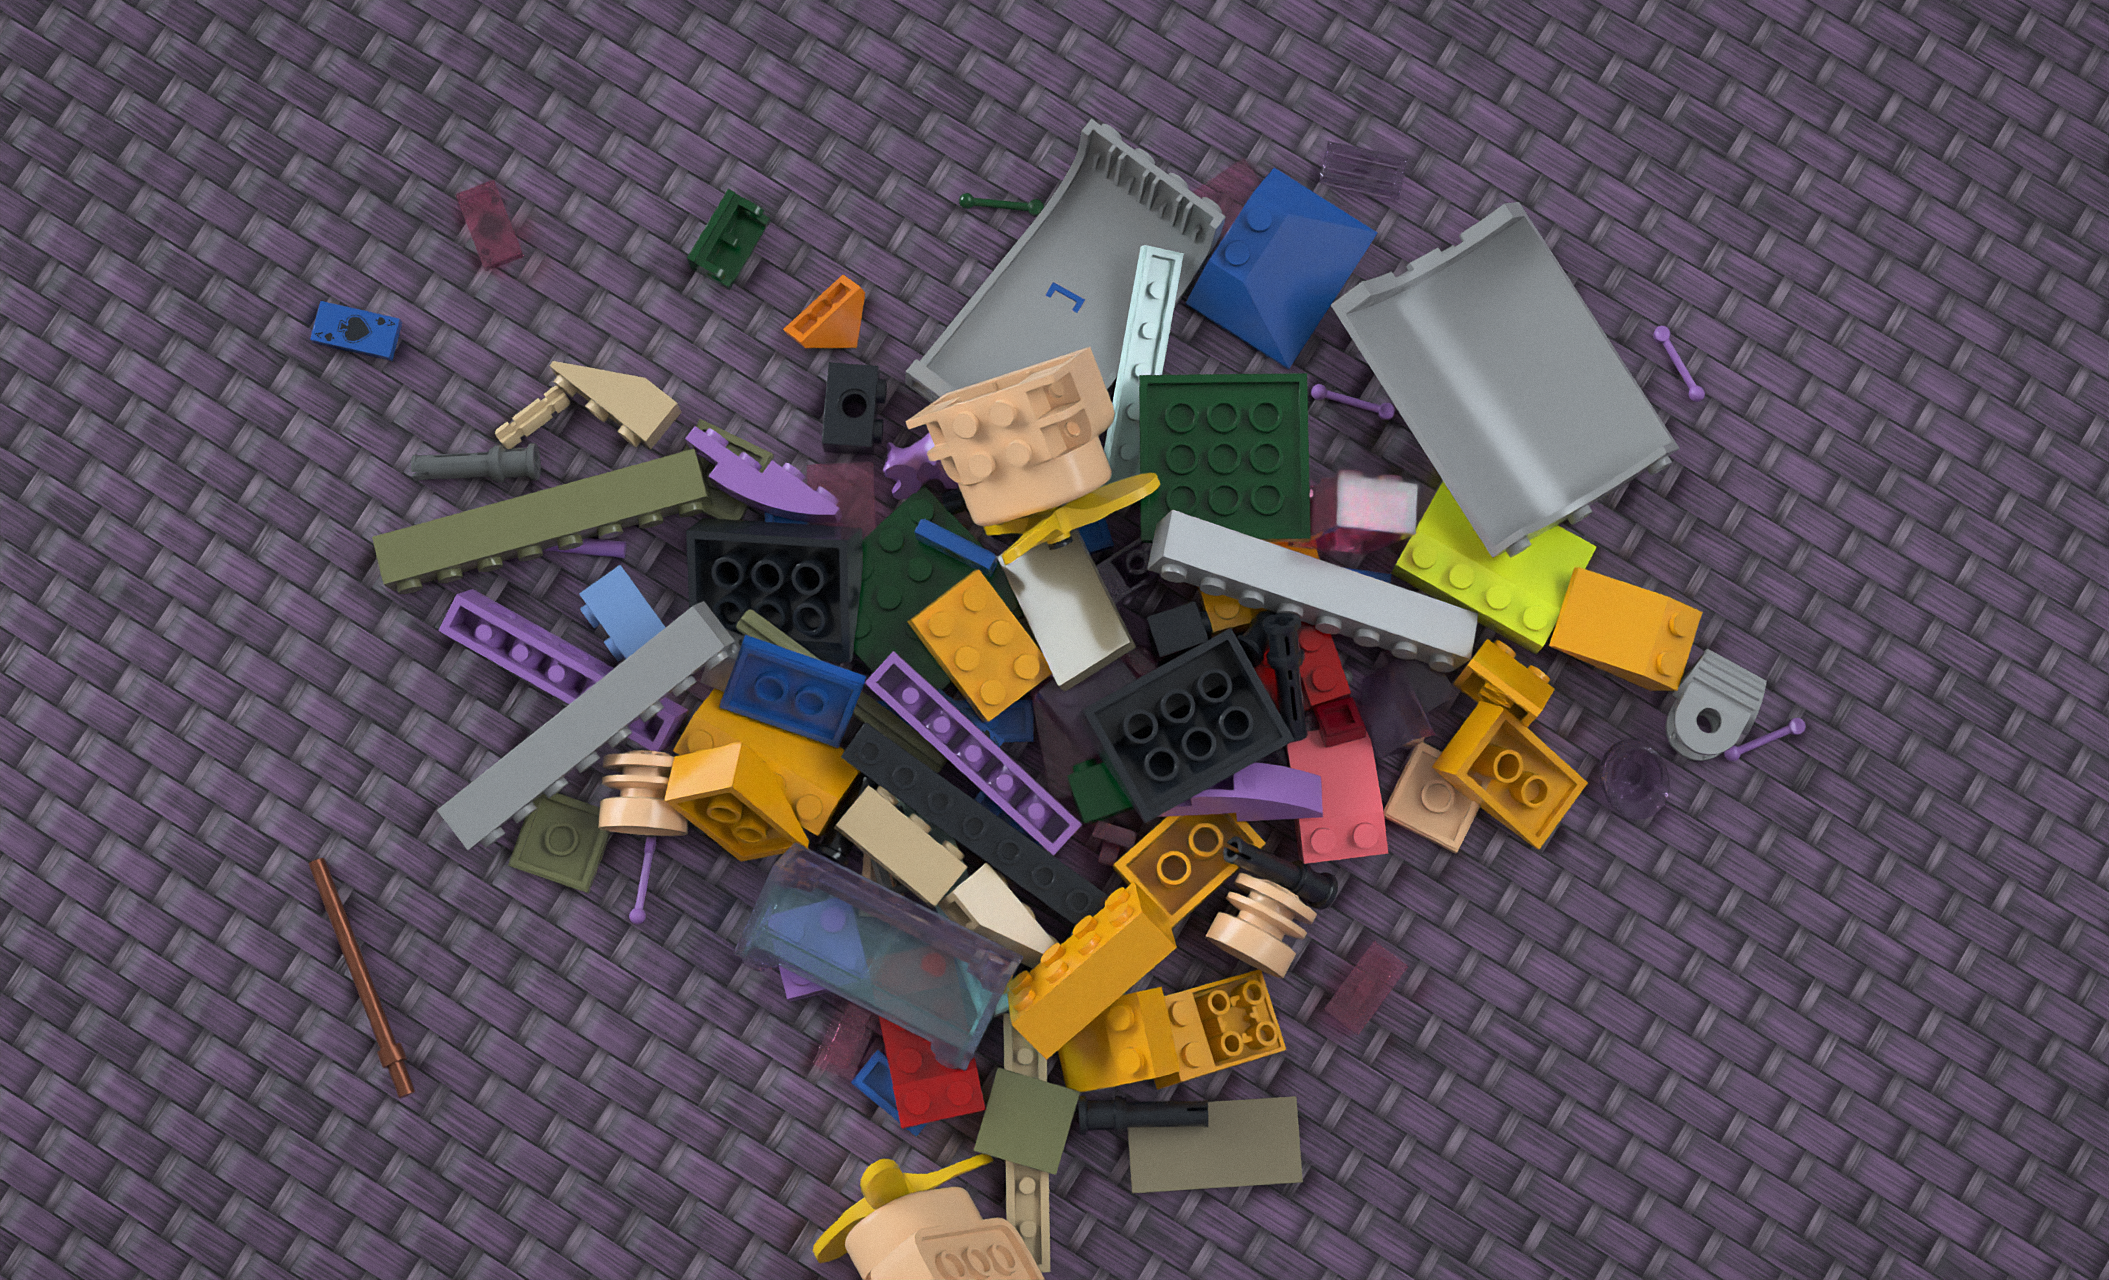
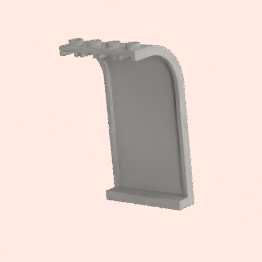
(1087, 244)

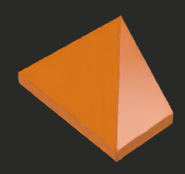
(832, 318)

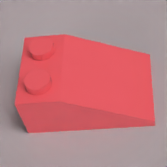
(1350, 800)

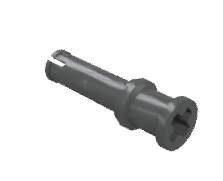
(496, 463)

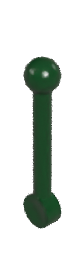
(1034, 207)

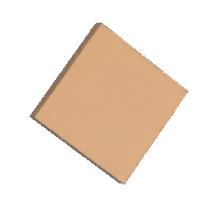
(1430, 803)

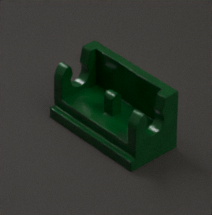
(728, 239)

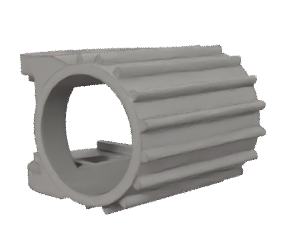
(1724, 696)

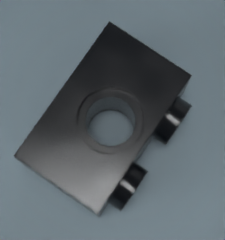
(850, 384)

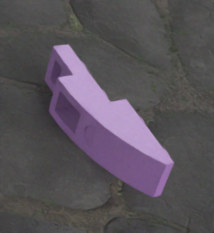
(774, 491)
(1259, 794)

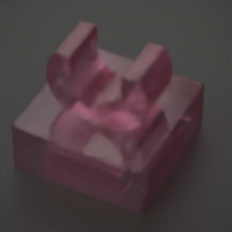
(1112, 839)

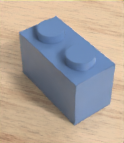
(622, 613)

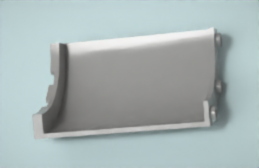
(1506, 381)

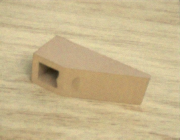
(626, 399)
(993, 911)

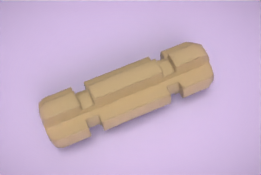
(532, 417)

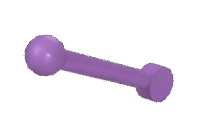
(1662, 335)
(1385, 411)
(1794, 727)
(637, 914)

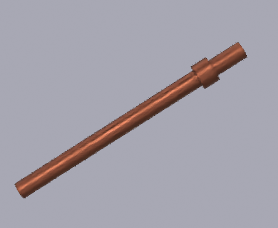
(391, 1053)

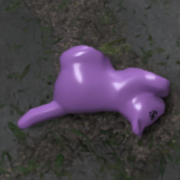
(913, 469)

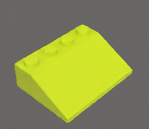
(1511, 595)

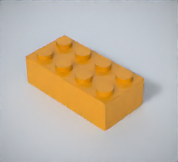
(1089, 969)

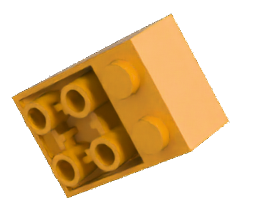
(1221, 1026)

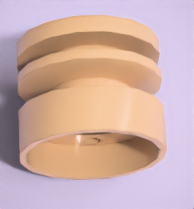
(642, 796)
(1261, 925)

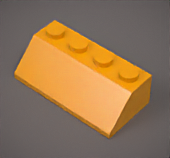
(805, 769)

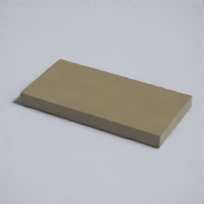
(1068, 610)
(1243, 1146)

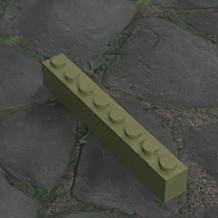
(541, 521)

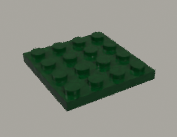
(1227, 452)
(906, 577)

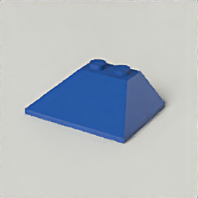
(1280, 267)

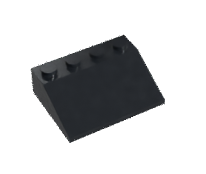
(788, 573)
(1185, 726)

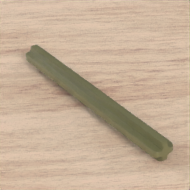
(866, 708)

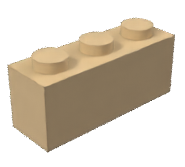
(902, 845)

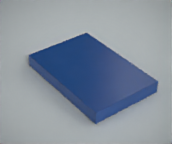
(792, 691)

